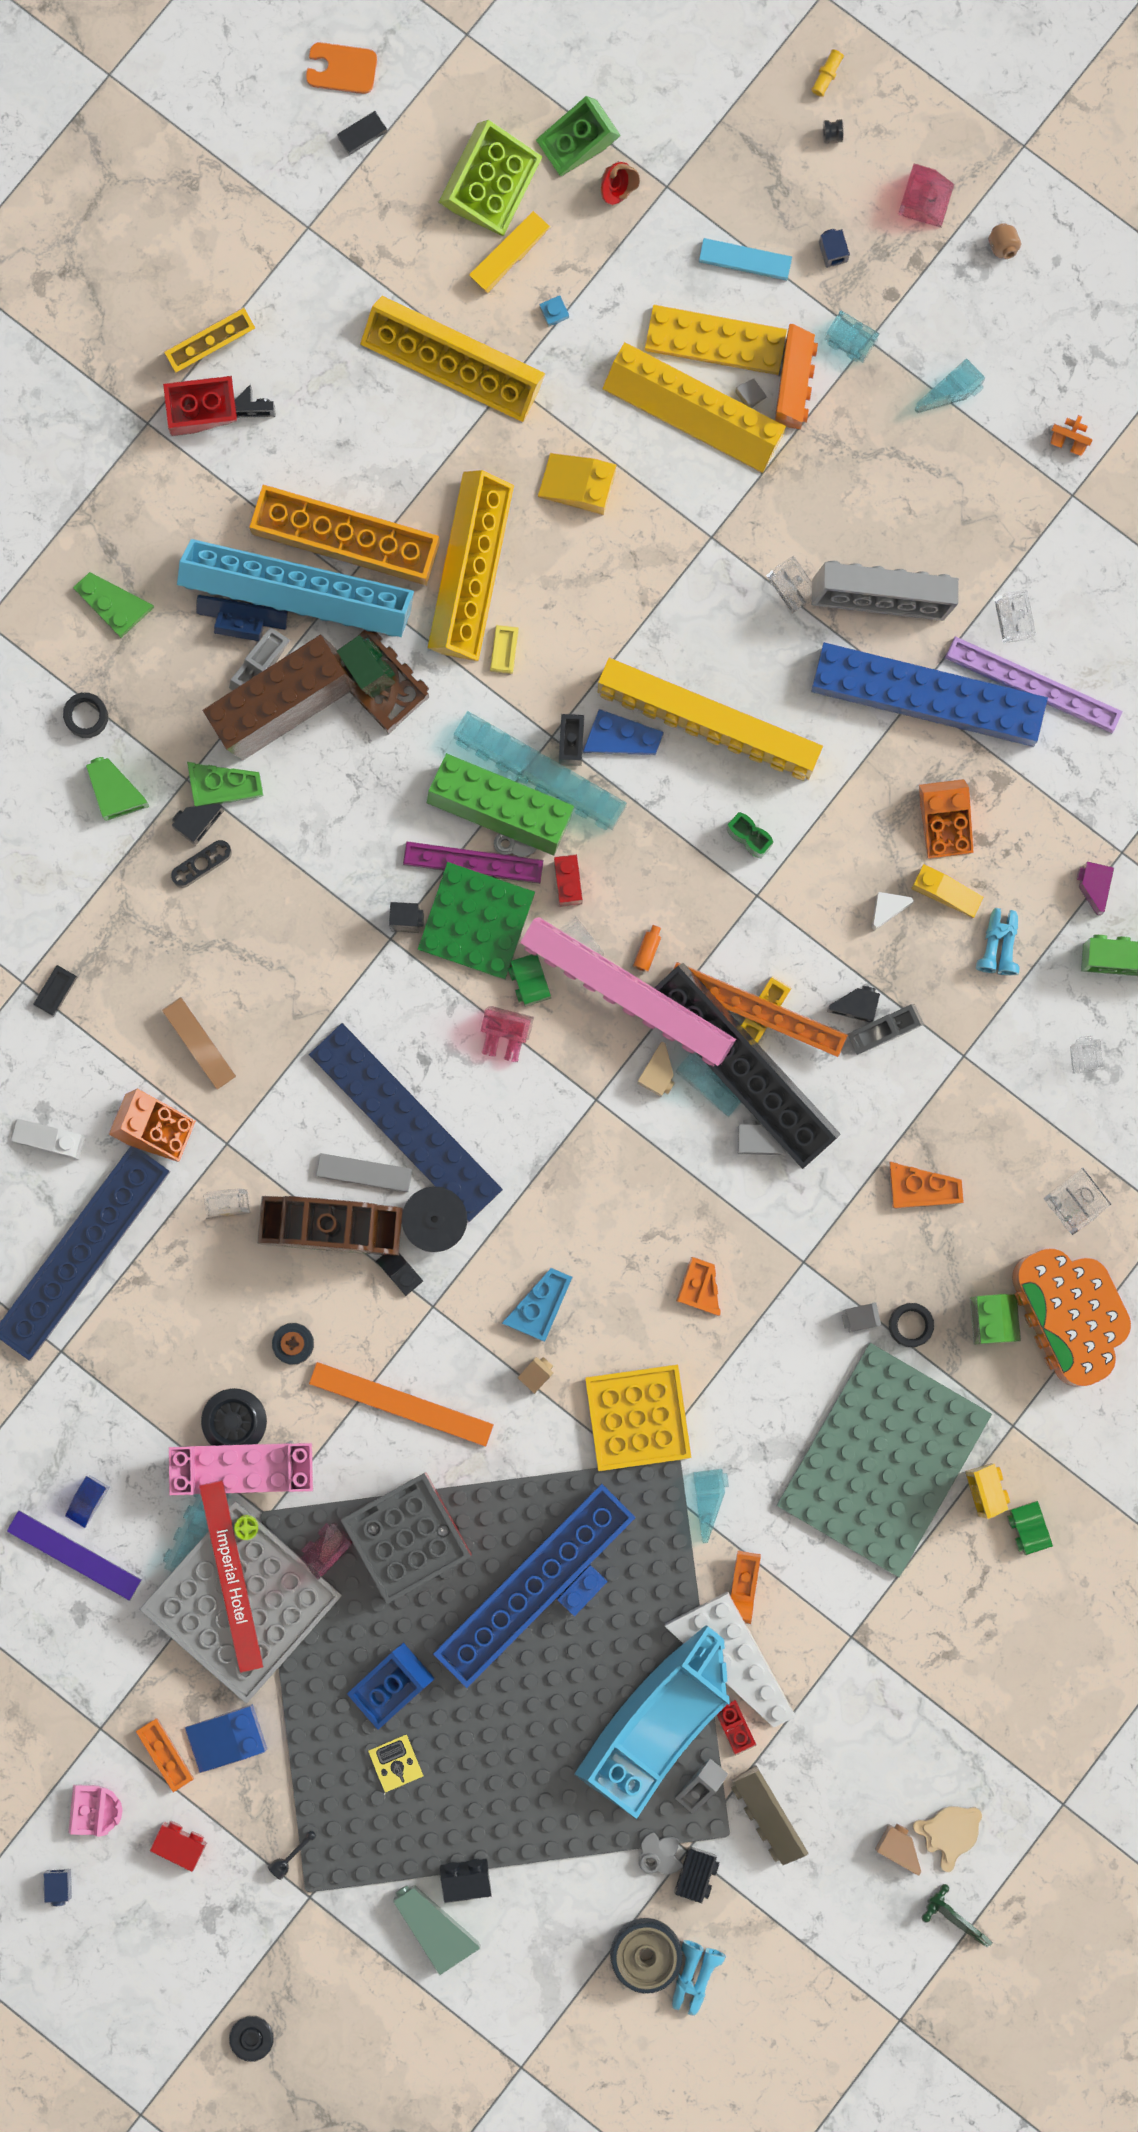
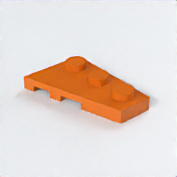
(923, 1188)

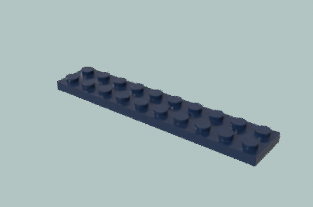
(404, 1120)
(81, 1252)

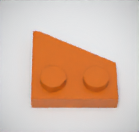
(700, 1287)

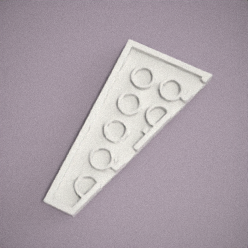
(746, 1667)

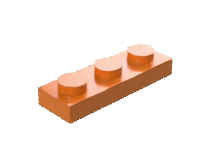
(165, 1755)

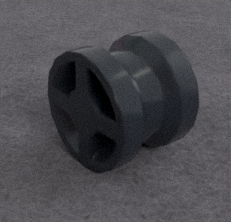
(833, 131)

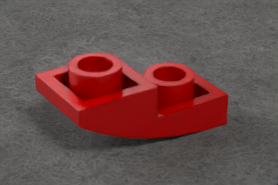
(736, 1728)

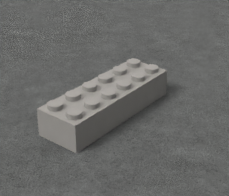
(884, 590)

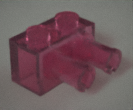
(505, 1024)

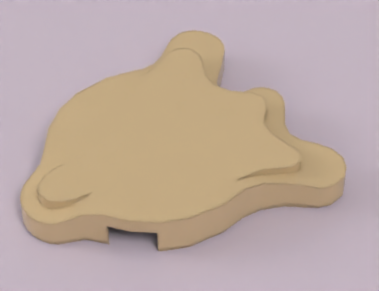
(951, 1831)

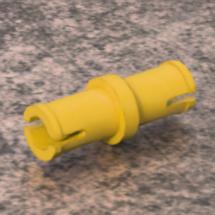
(827, 73)

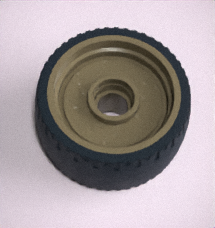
(650, 1974)

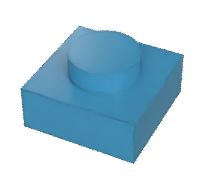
(554, 311)

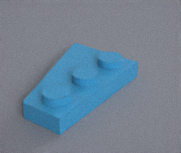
(539, 1308)

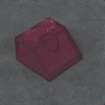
(926, 196)

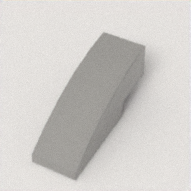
(260, 658)

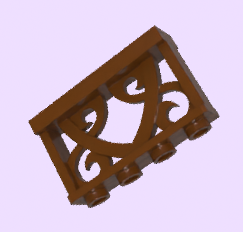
(382, 711)

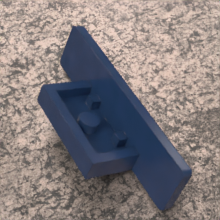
(240, 618)

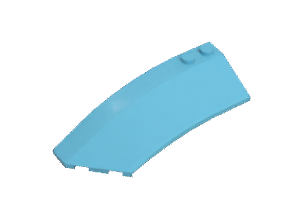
(658, 1723)

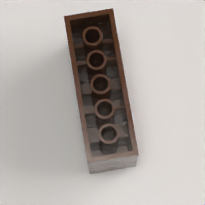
(280, 698)

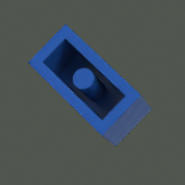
(582, 1590)

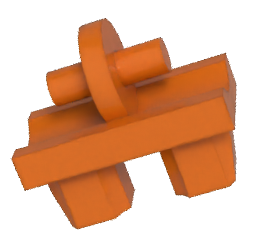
(1080, 441)

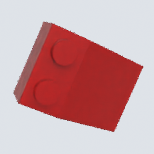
(199, 405)

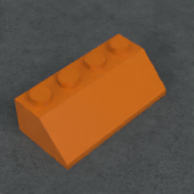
(795, 377)

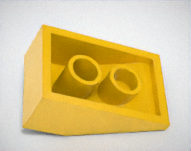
(578, 482)
(987, 1490)

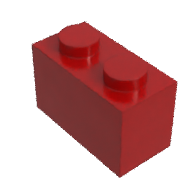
(568, 880)
(178, 1845)

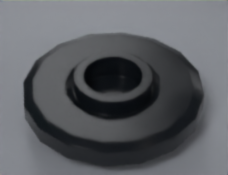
(251, 2038)

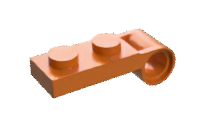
(745, 1583)

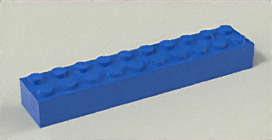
(929, 694)
(534, 1585)

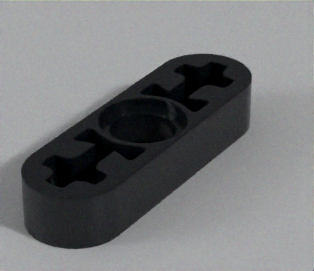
(202, 854)

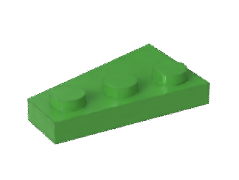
(113, 604)
(222, 785)

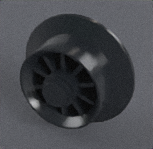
(434, 1219)
(234, 1418)

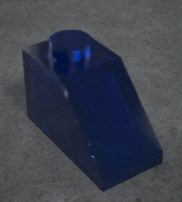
(86, 1500)

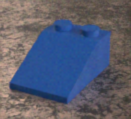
(390, 1686)
(226, 1738)

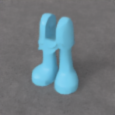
(994, 933)
(685, 1983)

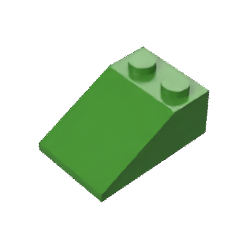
(578, 136)

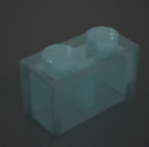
(851, 337)

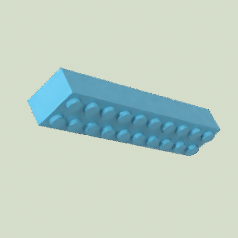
(295, 588)

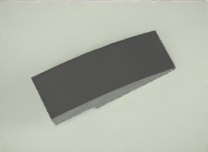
(885, 1029)

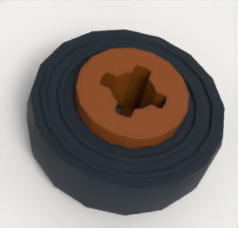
(301, 1344)

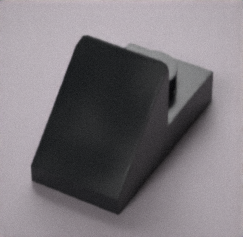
(248, 408)
(400, 1272)

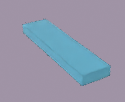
(745, 259)

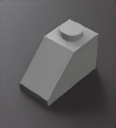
(757, 1140)
(861, 1317)
(702, 1786)

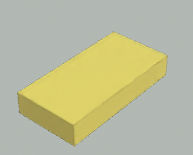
(504, 649)

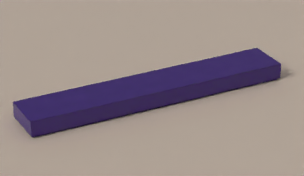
(74, 1555)

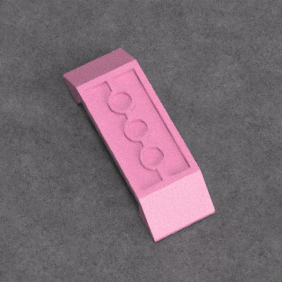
(241, 1468)

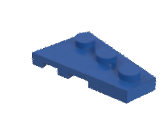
(620, 735)

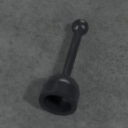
(280, 1866)

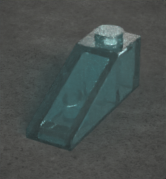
(955, 387)
(708, 1084)
(709, 1494)

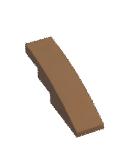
(198, 1043)

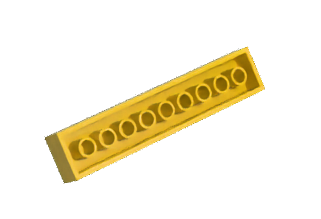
(709, 719)

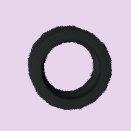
(85, 732)
(929, 1325)

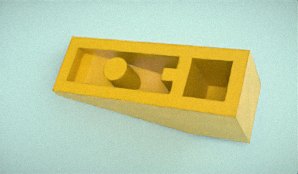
(947, 891)

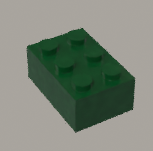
(367, 666)

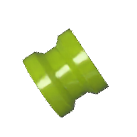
(246, 1532)

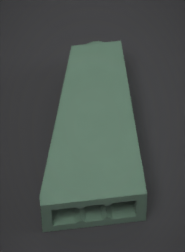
(438, 1933)

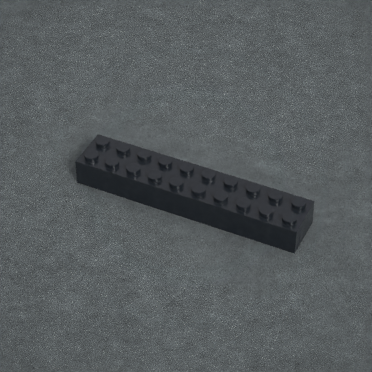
(755, 1076)

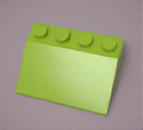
(490, 178)

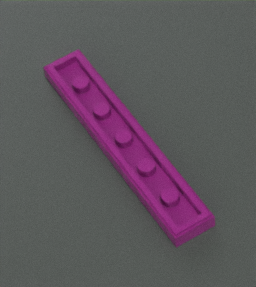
(487, 863)

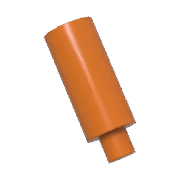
(647, 949)

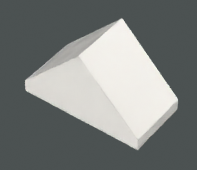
(887, 907)

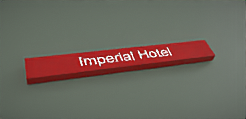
(231, 1576)

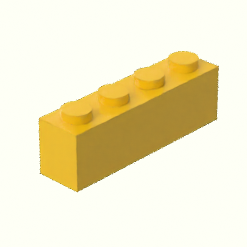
(209, 339)

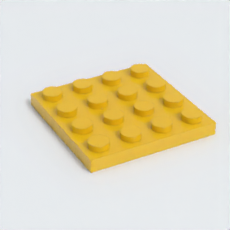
(638, 1417)

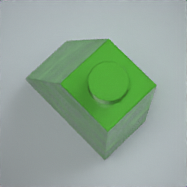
(113, 790)

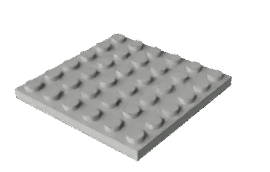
(281, 1595)

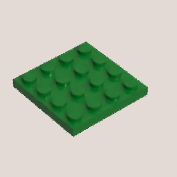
(476, 920)

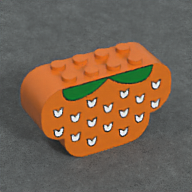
(1072, 1313)

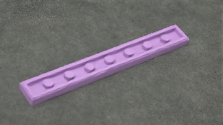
(1025, 680)

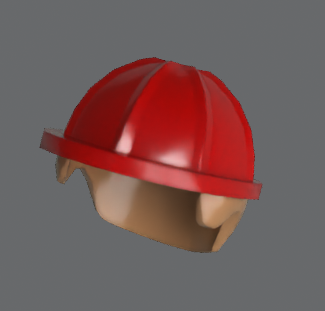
(618, 182)

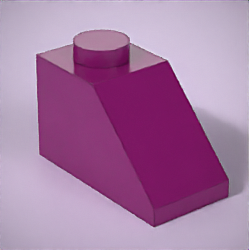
(1095, 884)

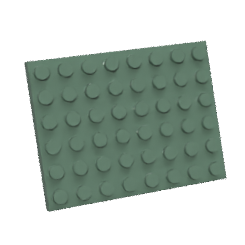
(884, 1460)

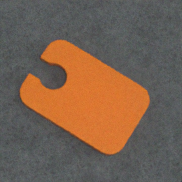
(348, 68)

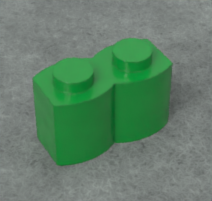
(744, 831)
(530, 980)
(1030, 1528)

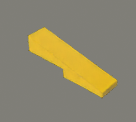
(509, 251)
(775, 992)

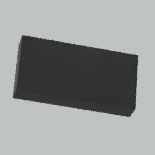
(362, 132)
(55, 990)

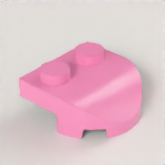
(93, 1810)

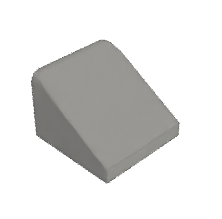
(750, 393)

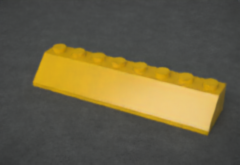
(451, 358)
(693, 407)
(470, 565)

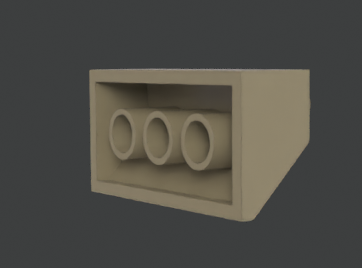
(769, 1815)

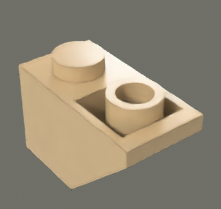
(536, 1374)

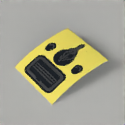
(395, 1763)

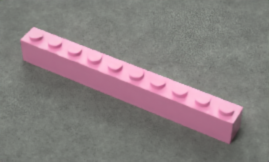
(628, 991)

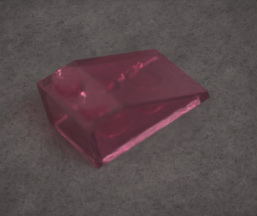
(326, 1550)

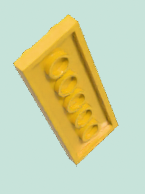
(715, 339)

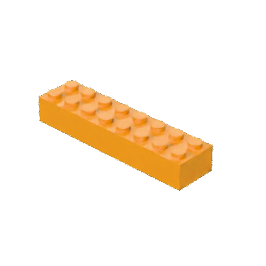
(344, 535)

